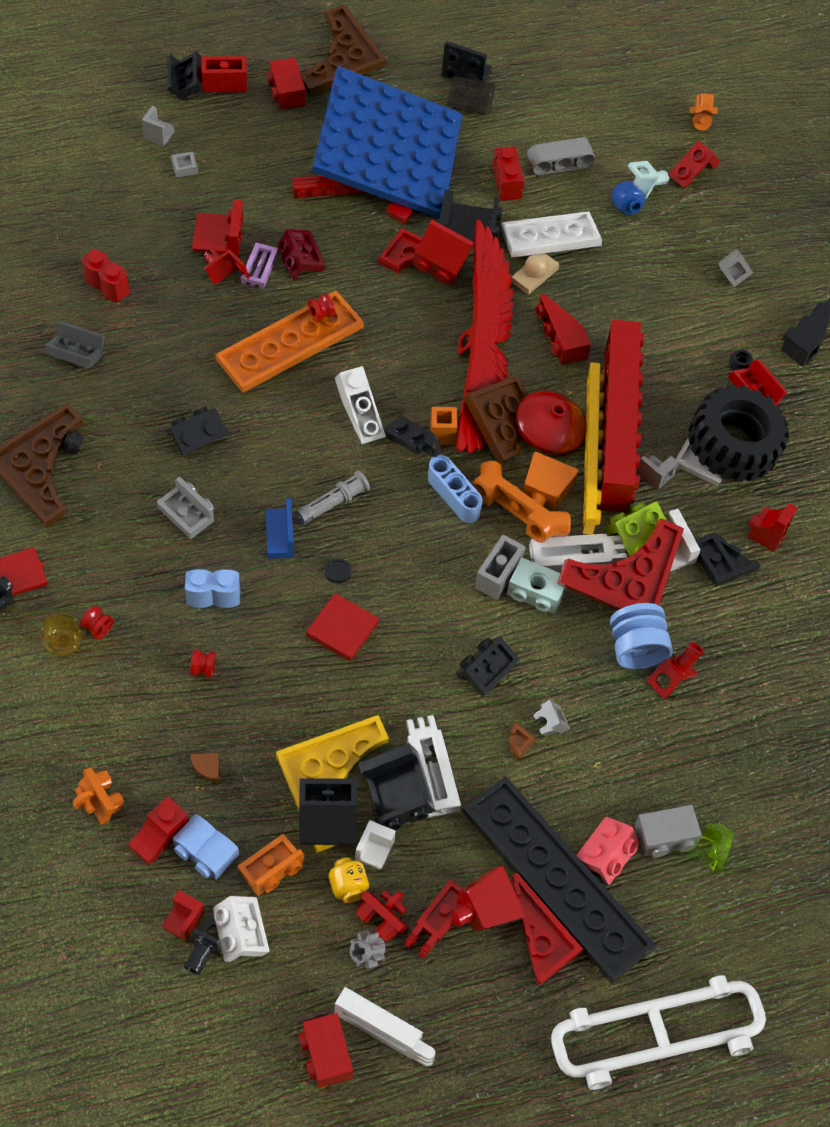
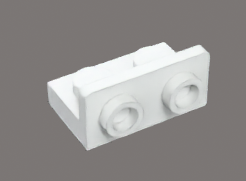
(240, 928)

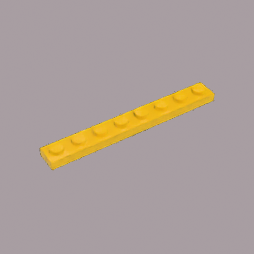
(593, 455)

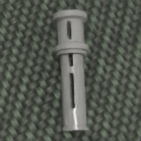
(341, 493)

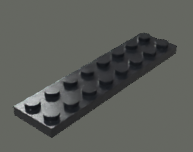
(559, 879)

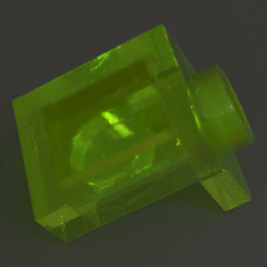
(722, 841)

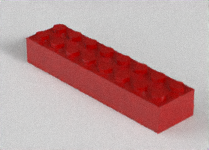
(621, 415)

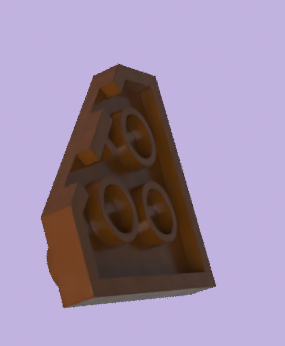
(495, 415)

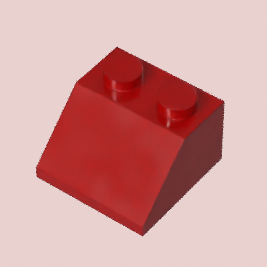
(442, 253)

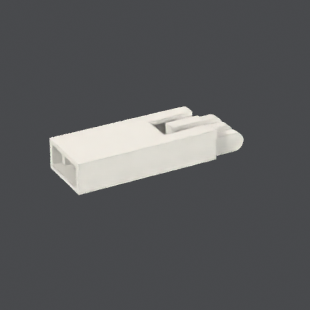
(557, 549)
(438, 774)
(384, 1026)

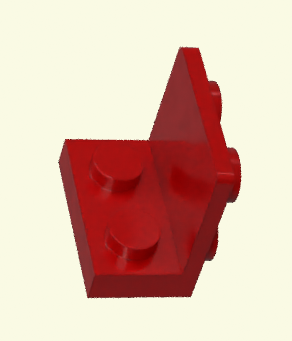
(219, 230)

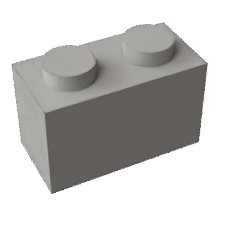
(499, 567)
(668, 831)

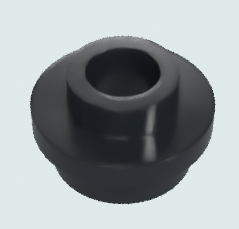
(740, 356)
(73, 442)

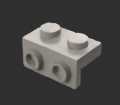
(187, 508)

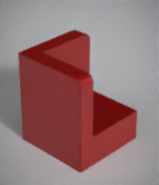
(184, 916)

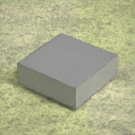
(184, 164)

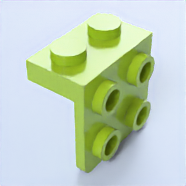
(636, 526)

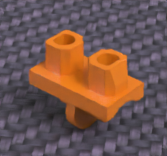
(703, 111)
(93, 797)

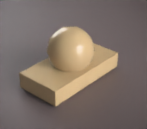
(535, 272)

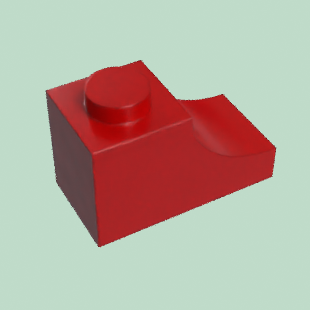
(771, 526)
(158, 830)

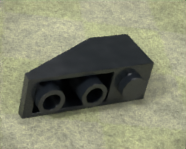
(806, 339)

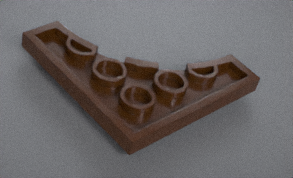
(349, 49)
(29, 462)

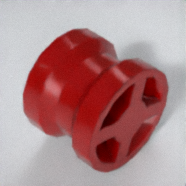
(321, 307)
(96, 622)
(203, 663)

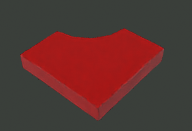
(400, 251)

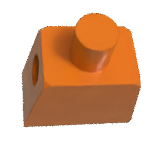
(549, 480)

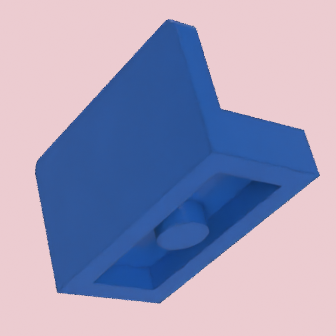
(280, 532)

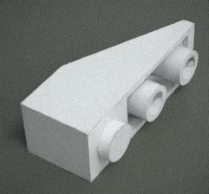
(360, 404)

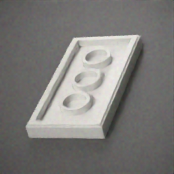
(550, 234)

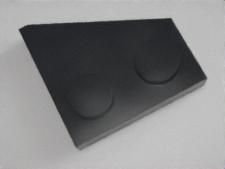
(723, 560)

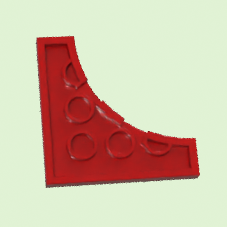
(631, 580)

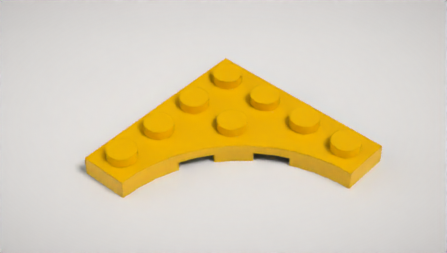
(330, 755)

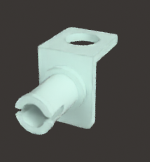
(647, 176)

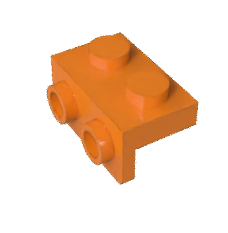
(271, 864)

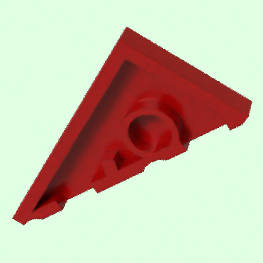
(547, 939)

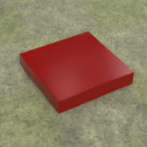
(342, 627)

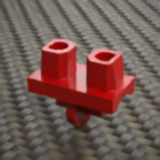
(372, 906)

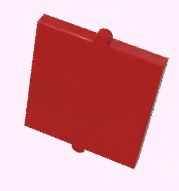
(23, 571)

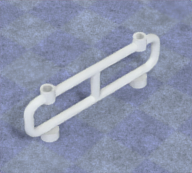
(598, 1073)

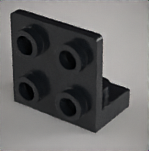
(464, 63)

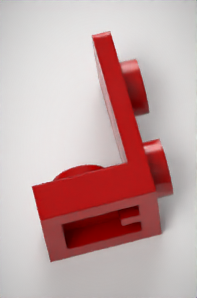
(692, 164)

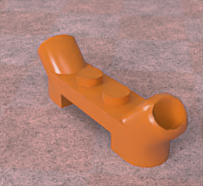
(540, 522)

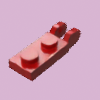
(436, 918)

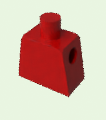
(488, 901)

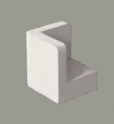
(375, 845)

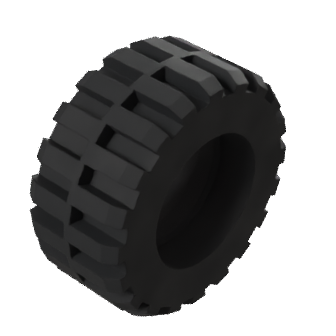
(730, 455)

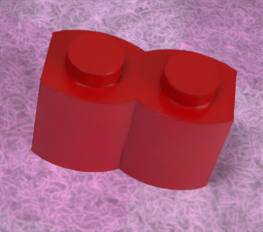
(105, 275)

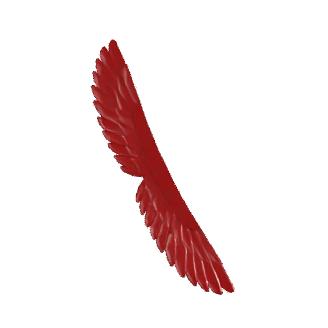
(490, 326)

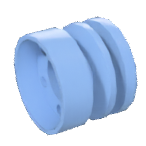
(640, 636)

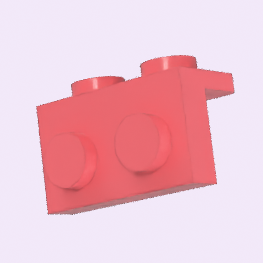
(609, 849)

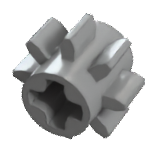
(367, 949)

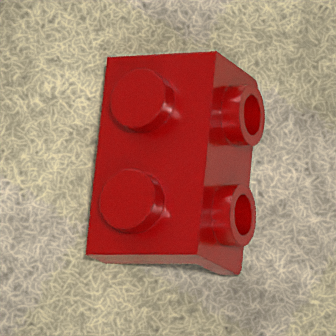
(759, 378)

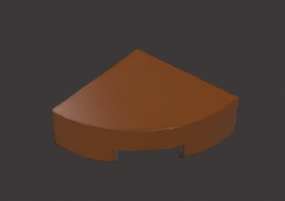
(520, 741)
(206, 765)

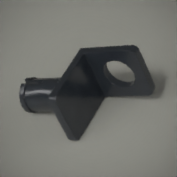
(203, 947)

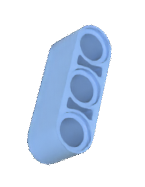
(456, 499)

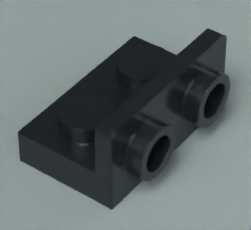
(488, 664)

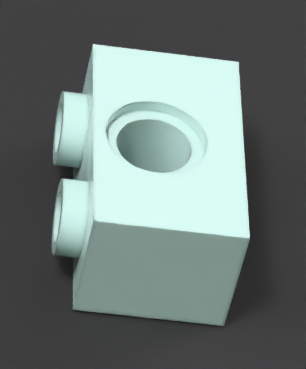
(532, 574)

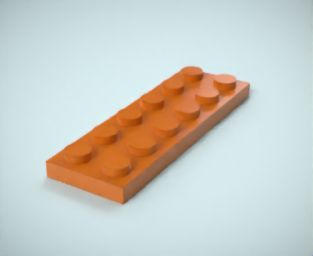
(286, 344)

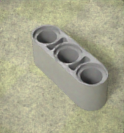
(561, 156)

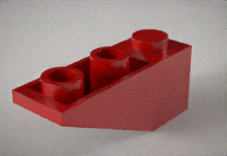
(565, 332)

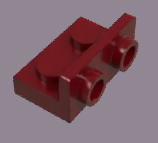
(300, 252)

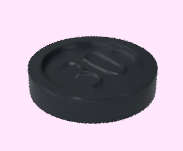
(338, 570)

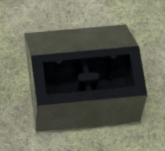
(327, 811)

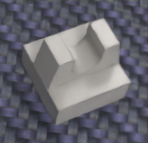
(555, 718)

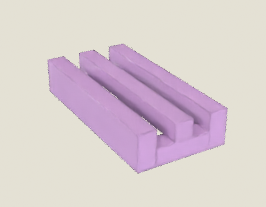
(249, 266)

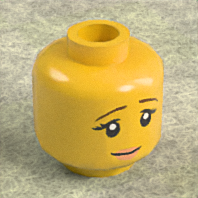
(348, 880)

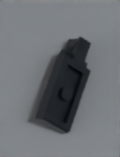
(413, 437)

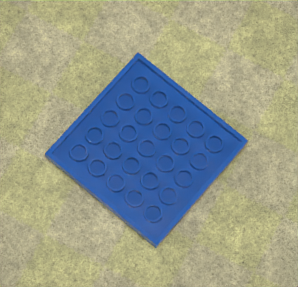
(387, 142)

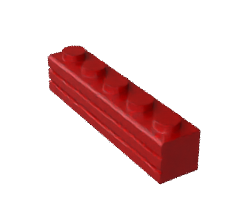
(319, 186)

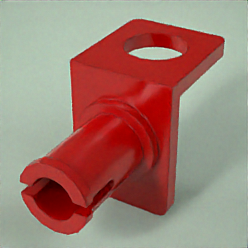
(223, 265)
(677, 668)

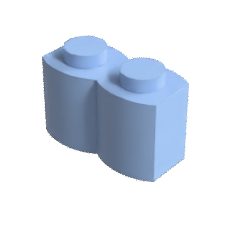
(214, 588)
(205, 847)

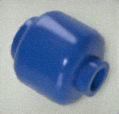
(628, 197)

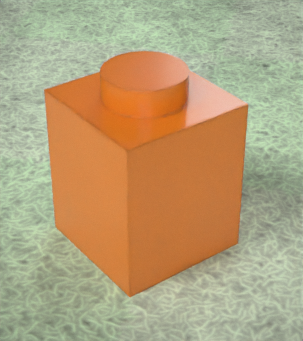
(444, 424)

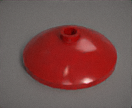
(551, 422)

